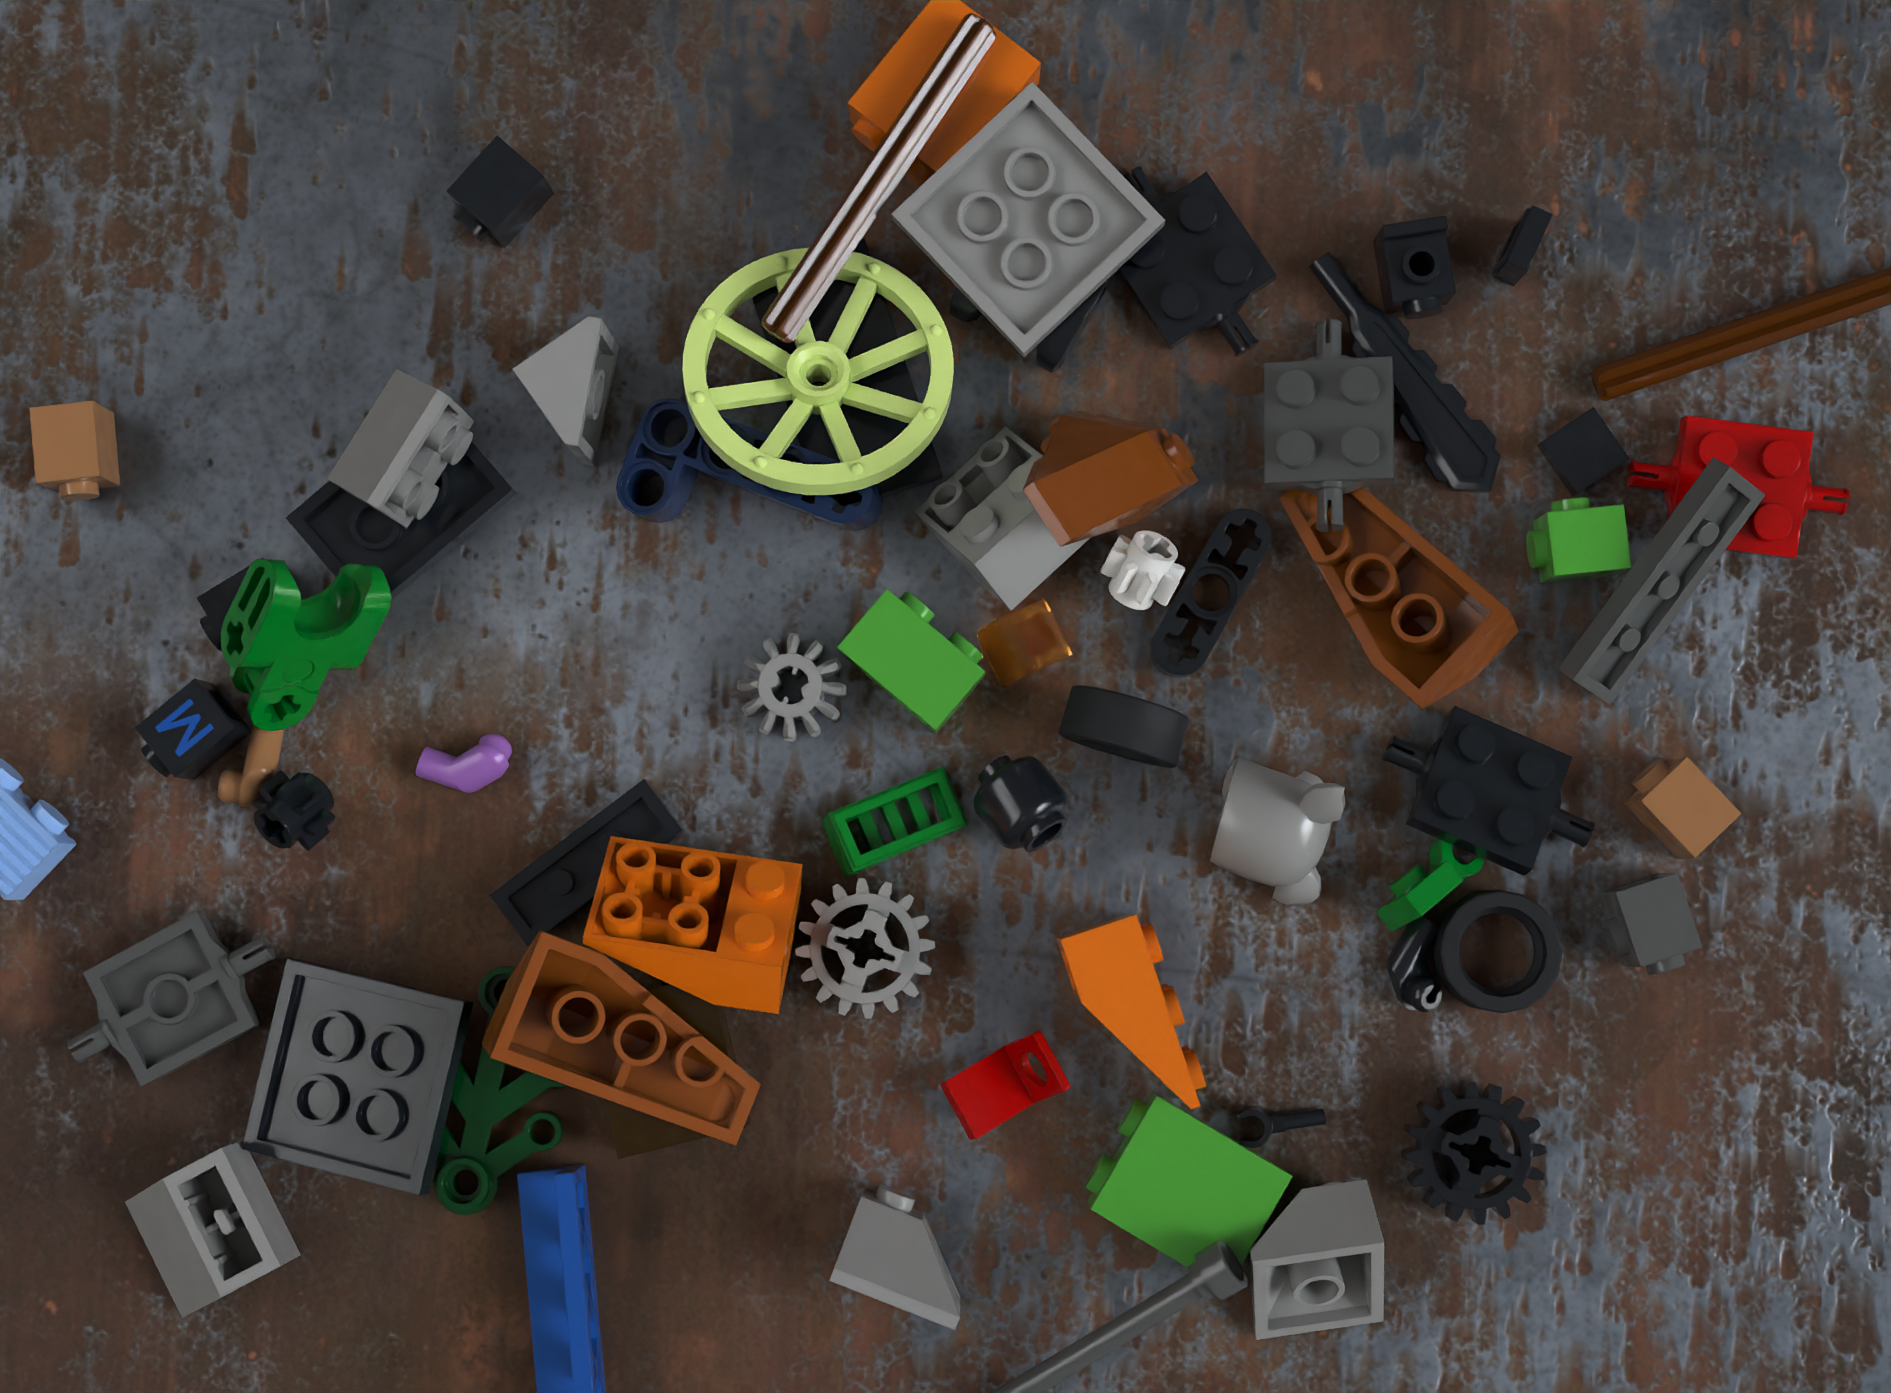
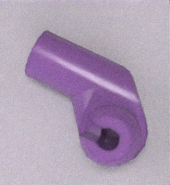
(469, 770)

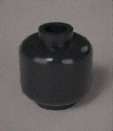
(1021, 803)

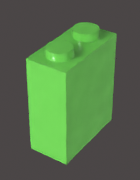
(1184, 1183)

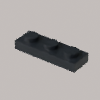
(569, 872)

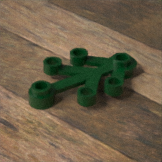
(483, 1106)

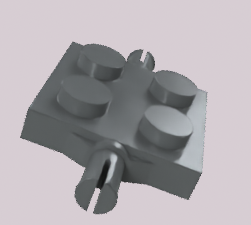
(1329, 424)
(171, 998)

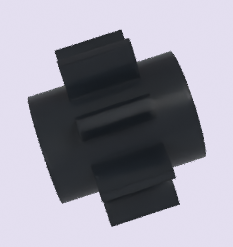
(294, 810)

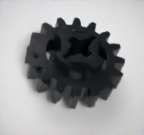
(1467, 1177)

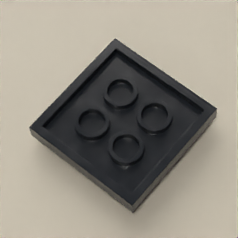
(357, 1076)

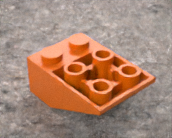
(698, 919)
(1118, 984)

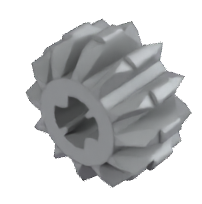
(771, 683)

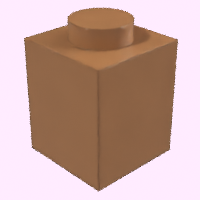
(75, 449)
(1680, 806)

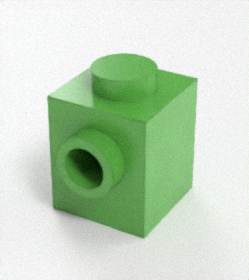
(1579, 541)

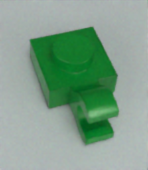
(1419, 890)

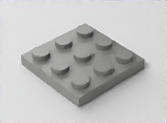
(1028, 219)

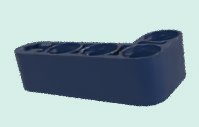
(682, 463)

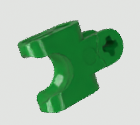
(287, 645)

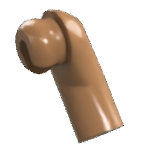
(259, 766)

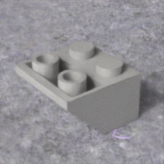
(404, 449)
(992, 522)
(212, 1227)

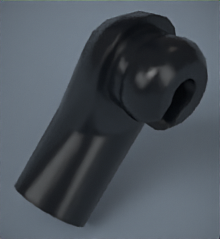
(1409, 969)

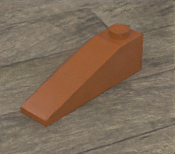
(1105, 474)
(1403, 598)
(602, 1032)

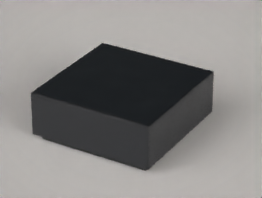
(1522, 245)
(1583, 451)

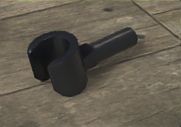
(1279, 1122)

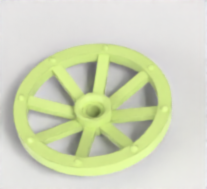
(813, 363)

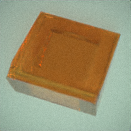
(1023, 643)

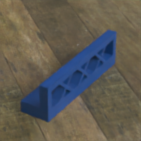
(561, 1280)

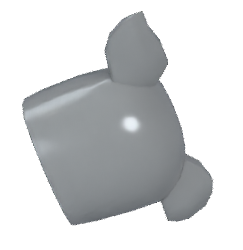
(1276, 828)

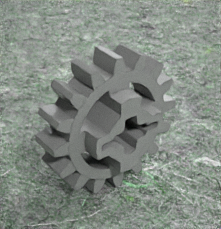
(855, 976)

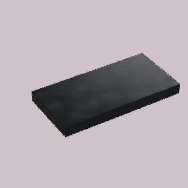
(868, 428)

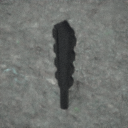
(1431, 412)

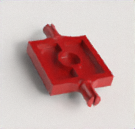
(1767, 457)

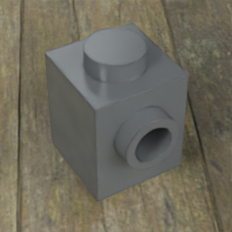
(1650, 923)

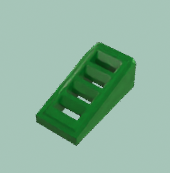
(842, 840)

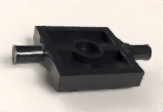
(1197, 265)
(1489, 790)

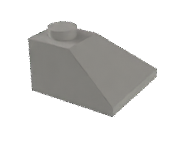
(896, 1258)
(1319, 1263)

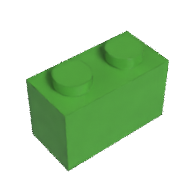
(912, 659)

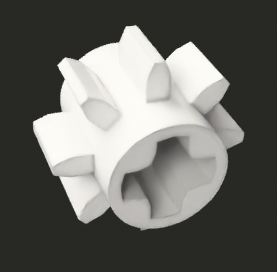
(1143, 570)

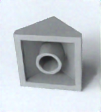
(574, 384)

